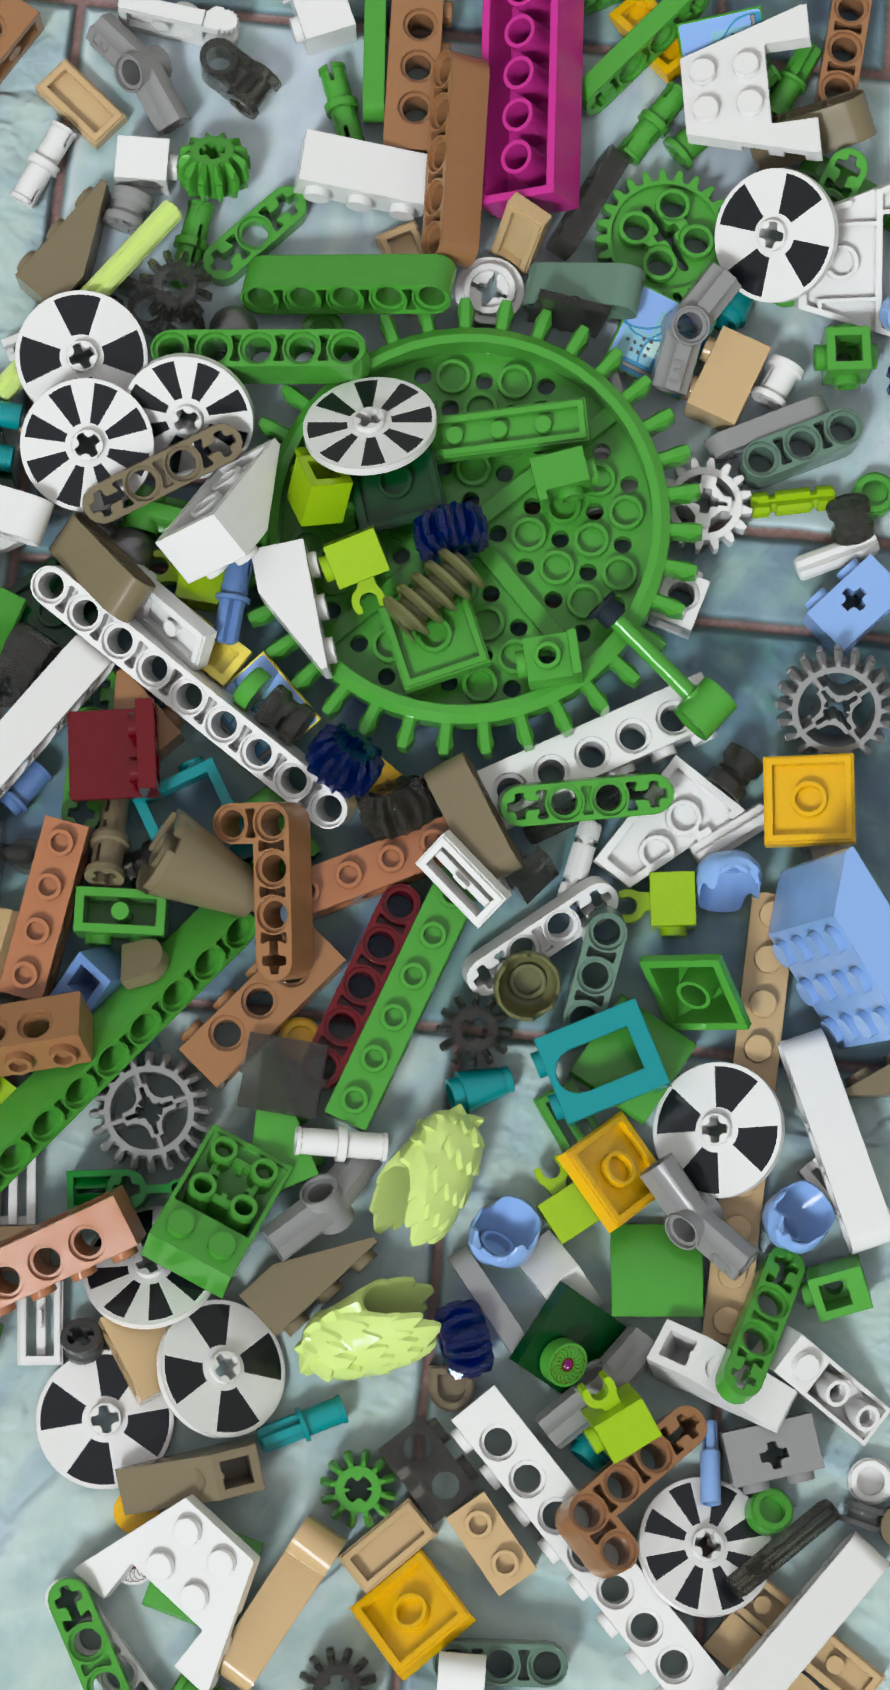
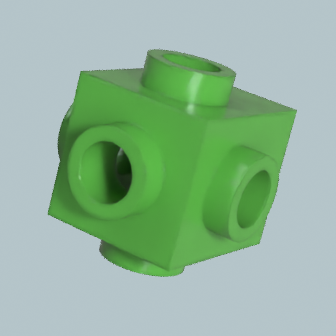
(850, 343)

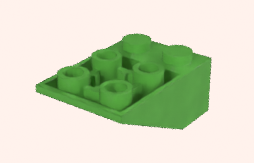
(216, 1211)

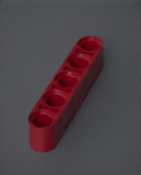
(366, 965)

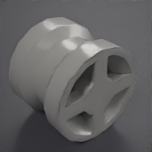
(127, 209)

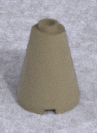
(196, 868)

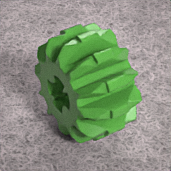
(213, 167)
(360, 1504)

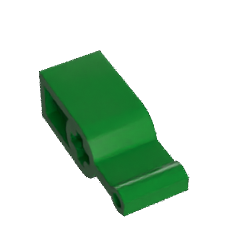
(109, 1180)

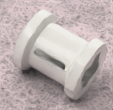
(777, 382)

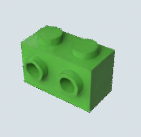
(119, 914)

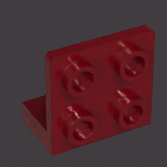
(114, 753)

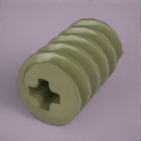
(432, 592)

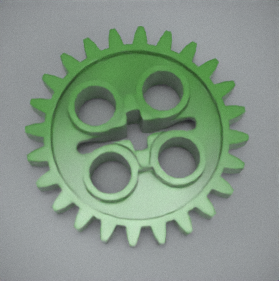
(694, 223)

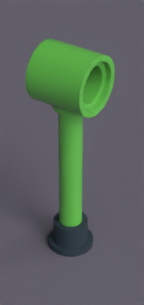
(702, 705)

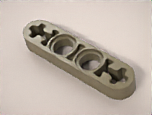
(164, 478)

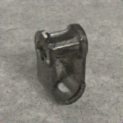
(243, 82)
(22, 661)

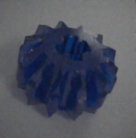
(451, 527)
(344, 760)
(464, 1339)

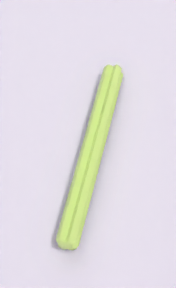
(113, 272)

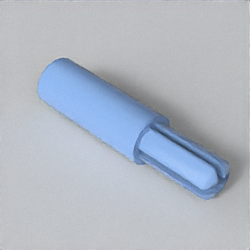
(710, 1467)

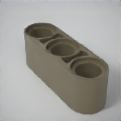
(842, 123)
(102, 567)
(473, 815)

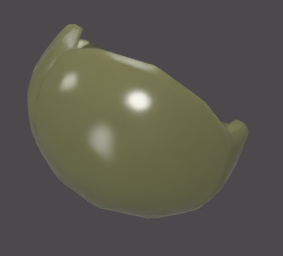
(526, 985)

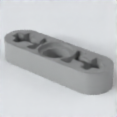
(733, 440)
(487, 1298)

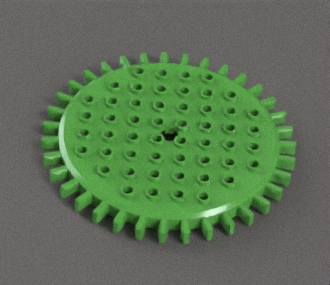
(642, 517)

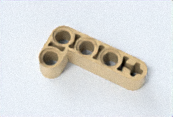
(280, 1601)

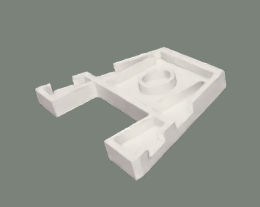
(730, 94)
(854, 282)
(196, 1566)

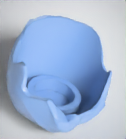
(726, 880)
(798, 1217)
(505, 1232)

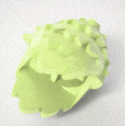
(430, 1176)
(369, 1332)

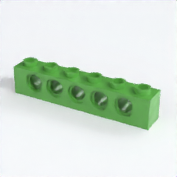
(398, 1010)

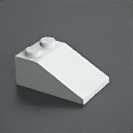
(224, 516)

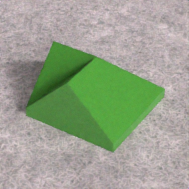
(695, 992)

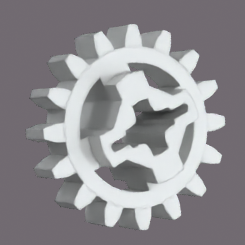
(721, 507)

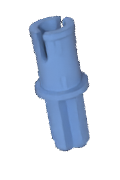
(232, 602)

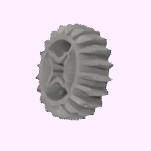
(849, 693)
(164, 1149)

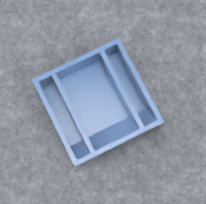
(836, 941)

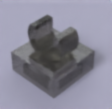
(535, 874)

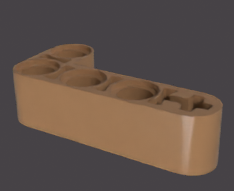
(272, 889)
(634, 1480)

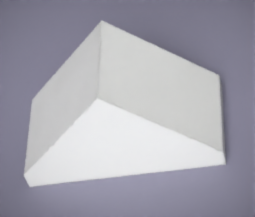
(552, 1264)

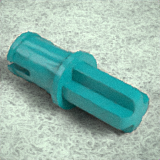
(301, 1424)

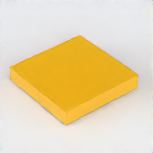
(809, 800)
(608, 1170)
(412, 1614)

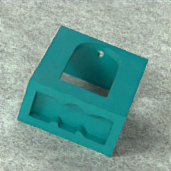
(582, 1105)

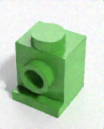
(563, 476)
(562, 671)
(848, 1298)

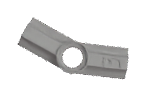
(140, 71)
(703, 305)
(322, 1207)
(697, 1218)
(623, 1363)

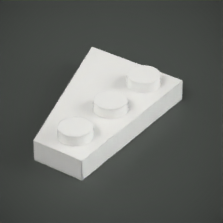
(653, 840)

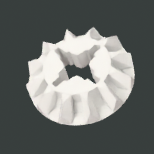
(482, 273)

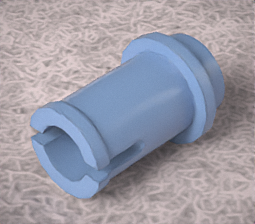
(25, 789)

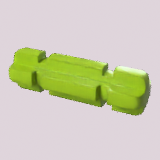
(791, 501)

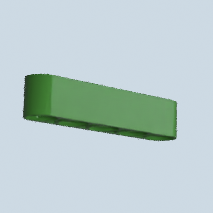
(349, 284)
(284, 348)

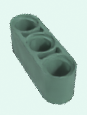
(604, 283)
(814, 433)
(597, 950)
(523, 1654)

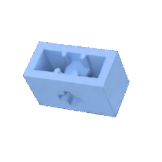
(832, 622)

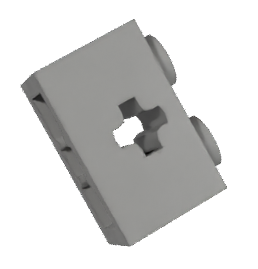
(745, 1444)

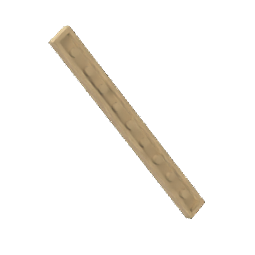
(764, 998)

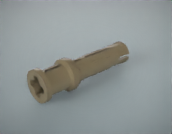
(109, 845)

